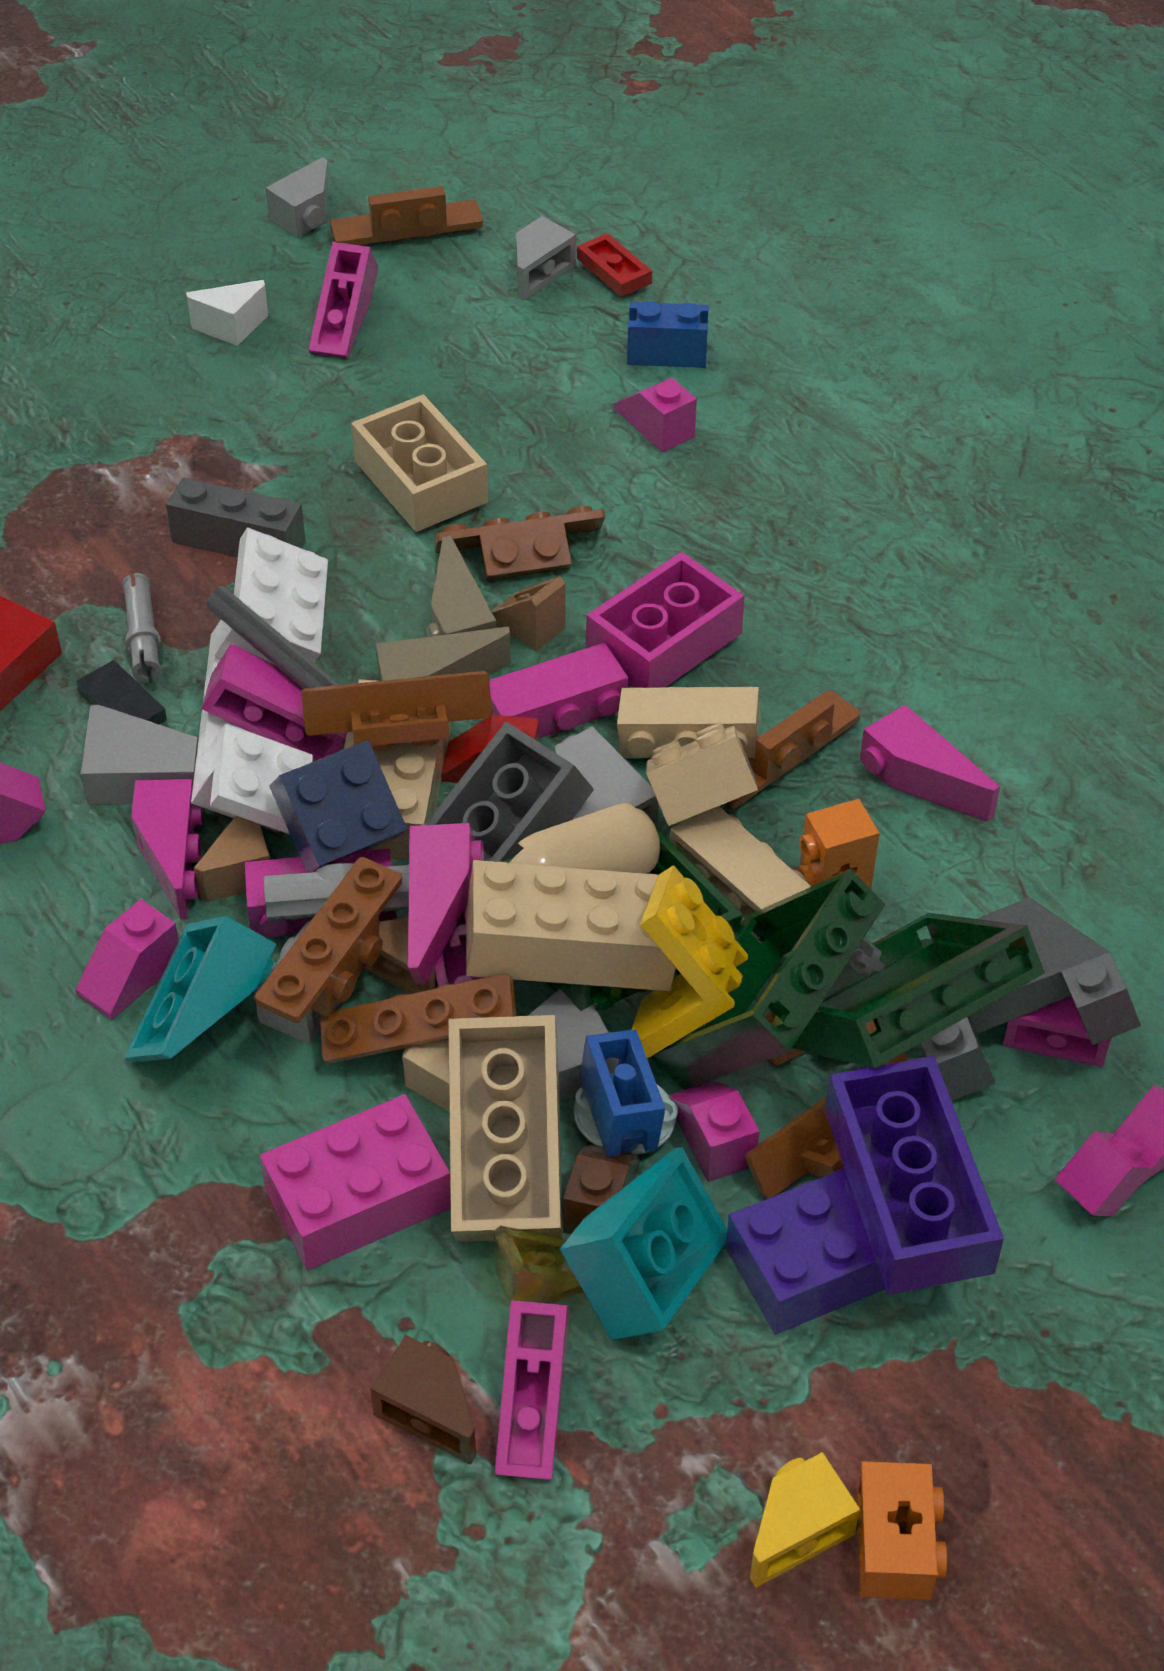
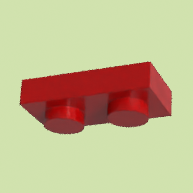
(614, 264)

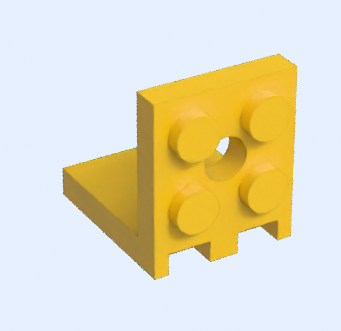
(703, 953)

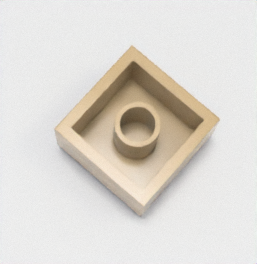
(700, 773)

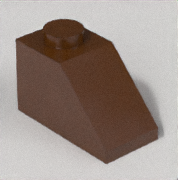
(594, 1182)
(425, 1398)

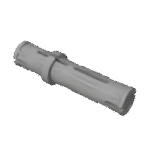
(142, 639)

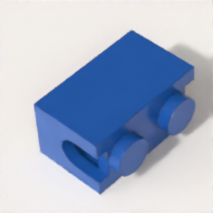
(667, 334)
(623, 1104)

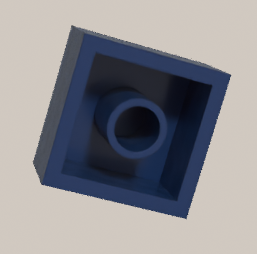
(337, 806)

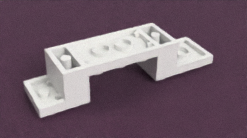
(232, 764)

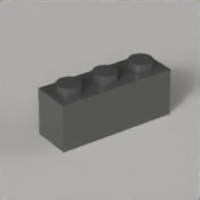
(217, 516)

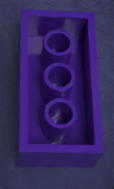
(912, 1175)
(804, 1252)

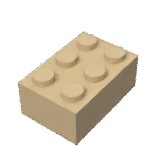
(420, 462)

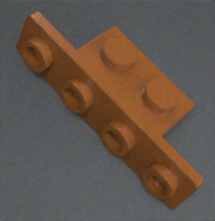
(407, 216)
(525, 545)
(397, 709)
(798, 738)
(333, 946)
(412, 1018)
(797, 1149)

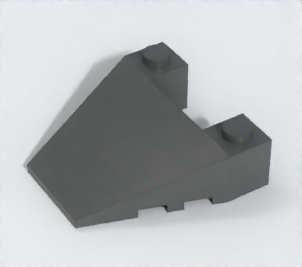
(1072, 968)

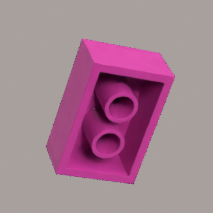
(667, 622)
(356, 1181)

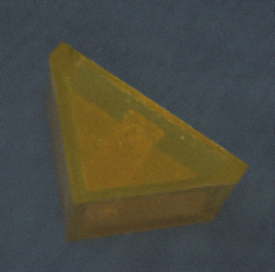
(532, 1267)

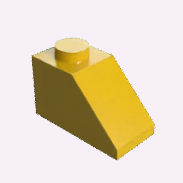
(802, 1517)

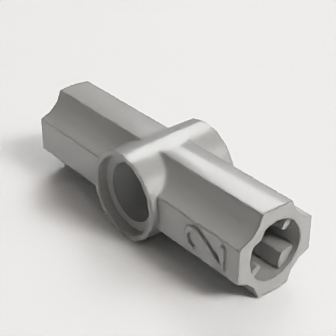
(305, 893)

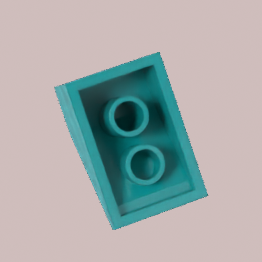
(206, 977)
(646, 1247)

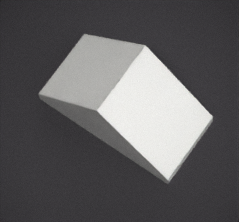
(228, 310)

